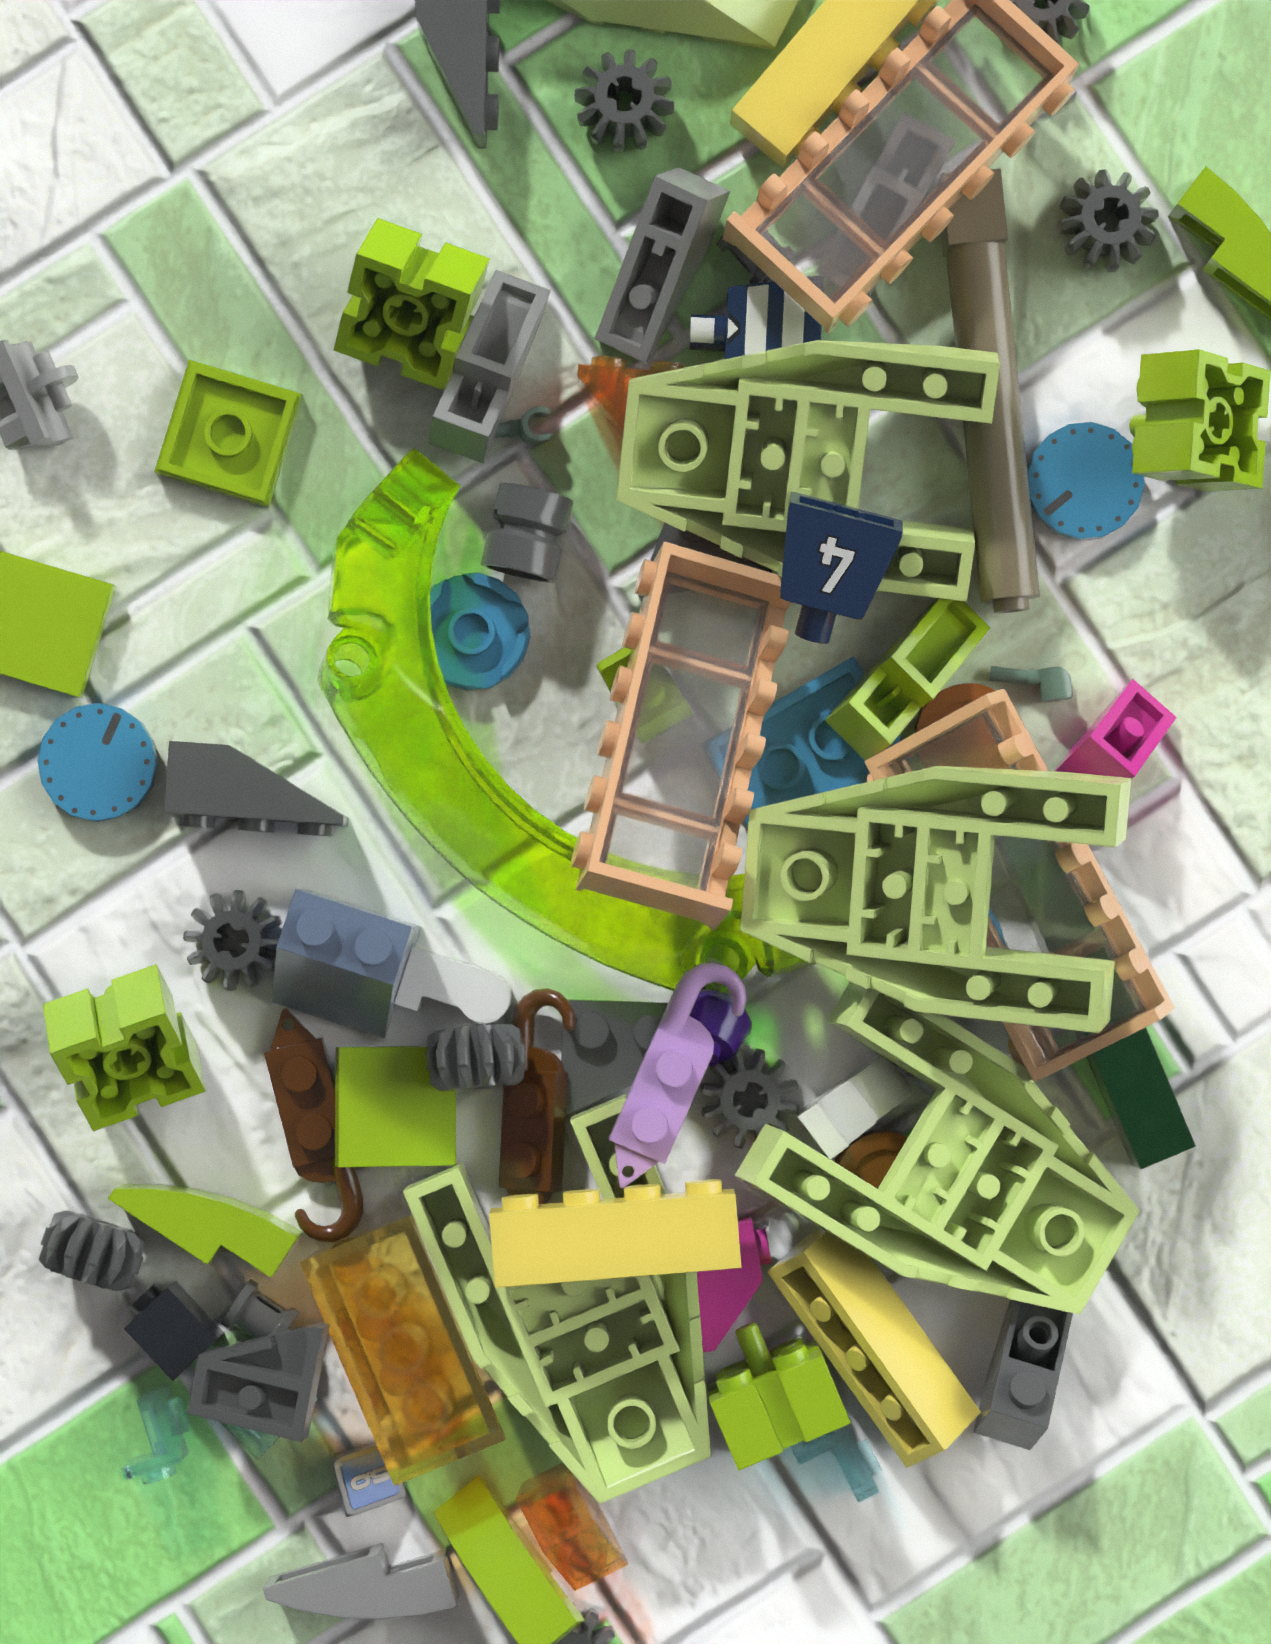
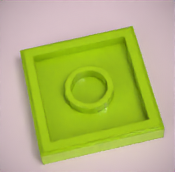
(228, 433)
(50, 623)
(391, 1110)

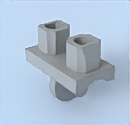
(37, 396)

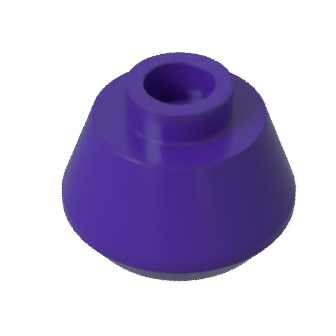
(727, 1030)

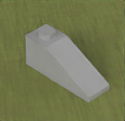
(661, 261)

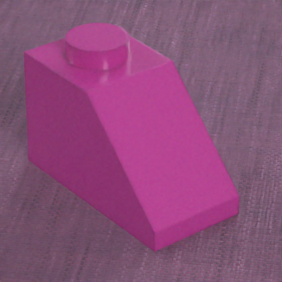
(1120, 736)
(728, 1291)

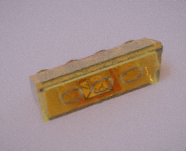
(402, 1349)

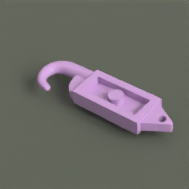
(669, 1074)

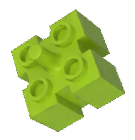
(410, 303)
(1200, 421)
(123, 1047)
(774, 1398)

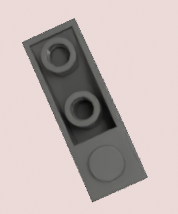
(464, 54)
(227, 783)
(1023, 1374)

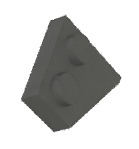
(262, 1382)

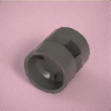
(527, 532)

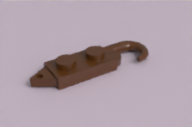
(306, 1106)
(535, 1107)

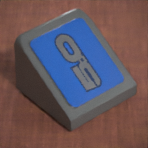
(364, 1480)

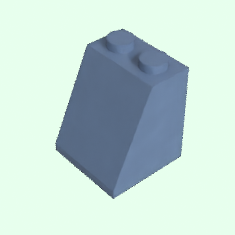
(341, 961)

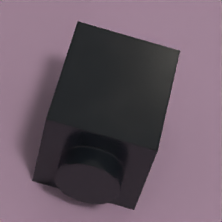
(171, 1328)

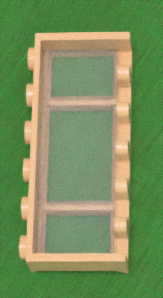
(903, 156)
(683, 735)
(1041, 890)

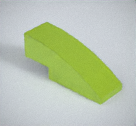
(1235, 233)
(907, 676)
(208, 1222)
(507, 1566)

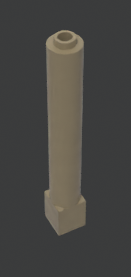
(994, 451)

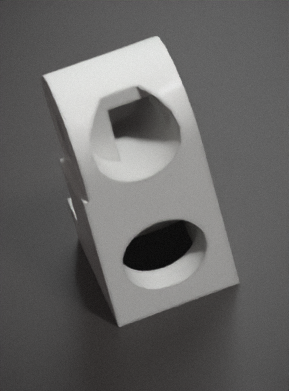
(477, 991)
(854, 1105)

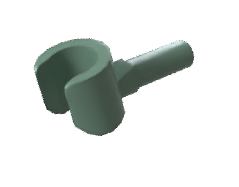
(520, 427)
(1053, 681)

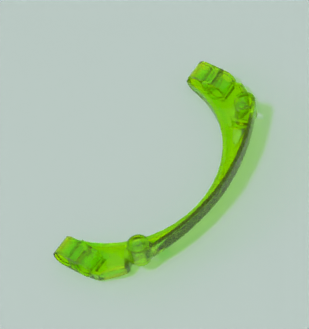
(443, 783)

